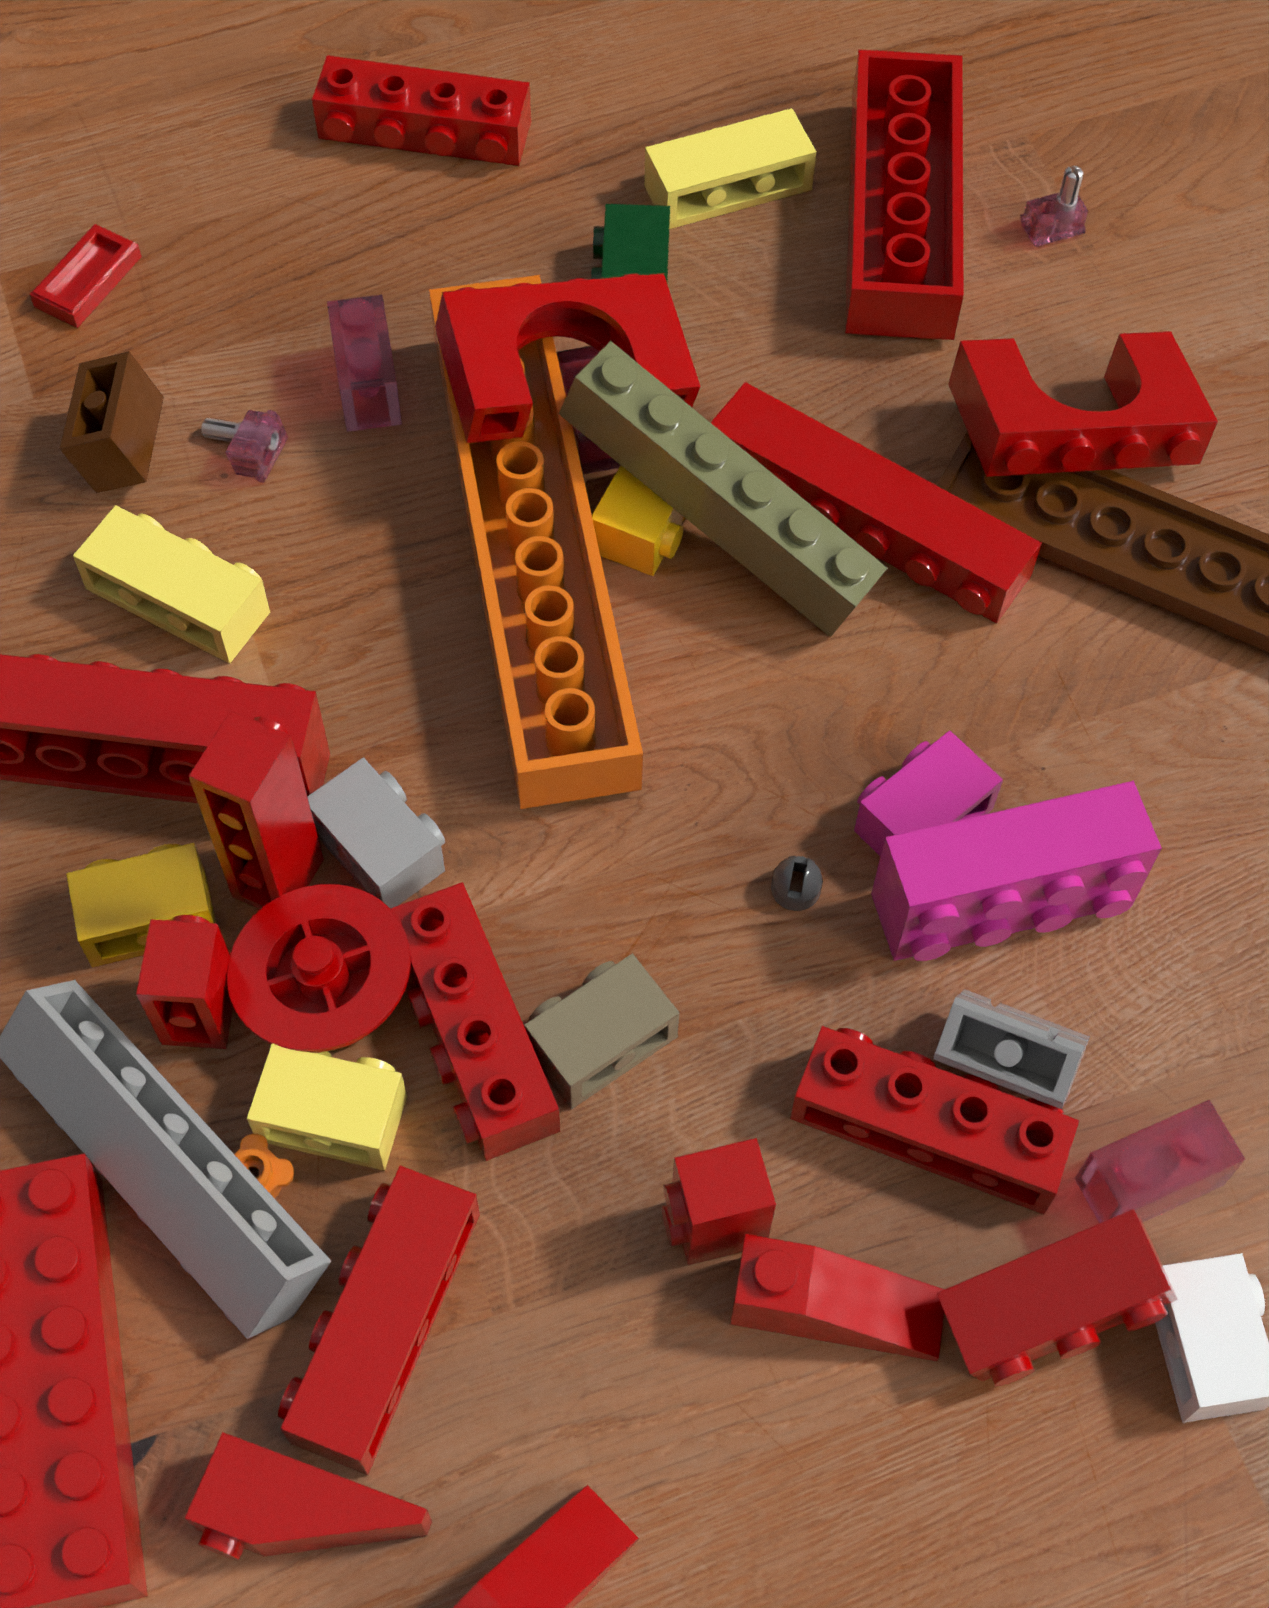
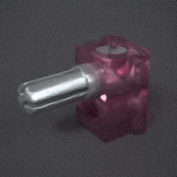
(1058, 214)
(253, 441)

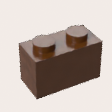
(112, 422)

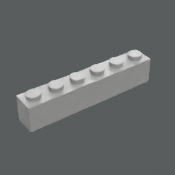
(161, 1157)

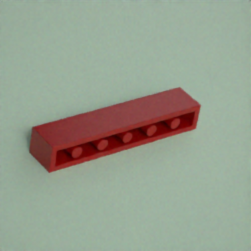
(885, 506)

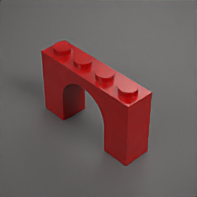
(489, 326)
(1025, 431)

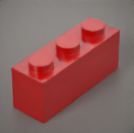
(1058, 1299)

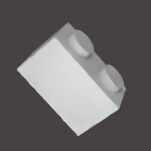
(1215, 1339)

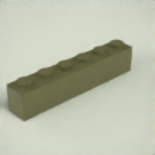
(720, 488)

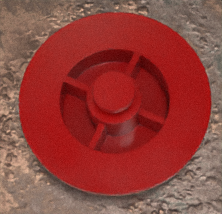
(319, 968)

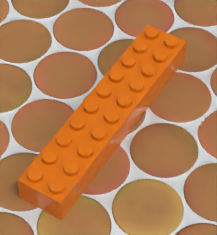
(546, 595)

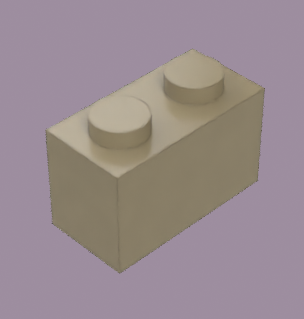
(601, 1029)

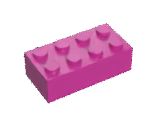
(1014, 871)

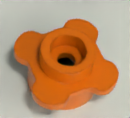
(273, 1172)

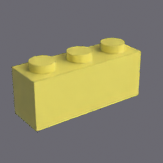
(730, 167)
(173, 583)

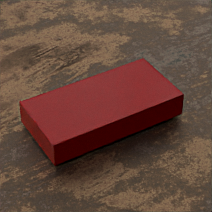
(85, 275)

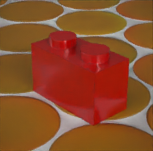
(186, 982)
(718, 1200)

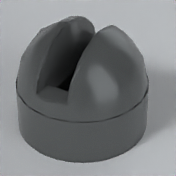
(811, 883)

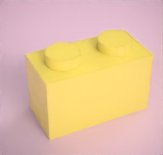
(329, 1105)

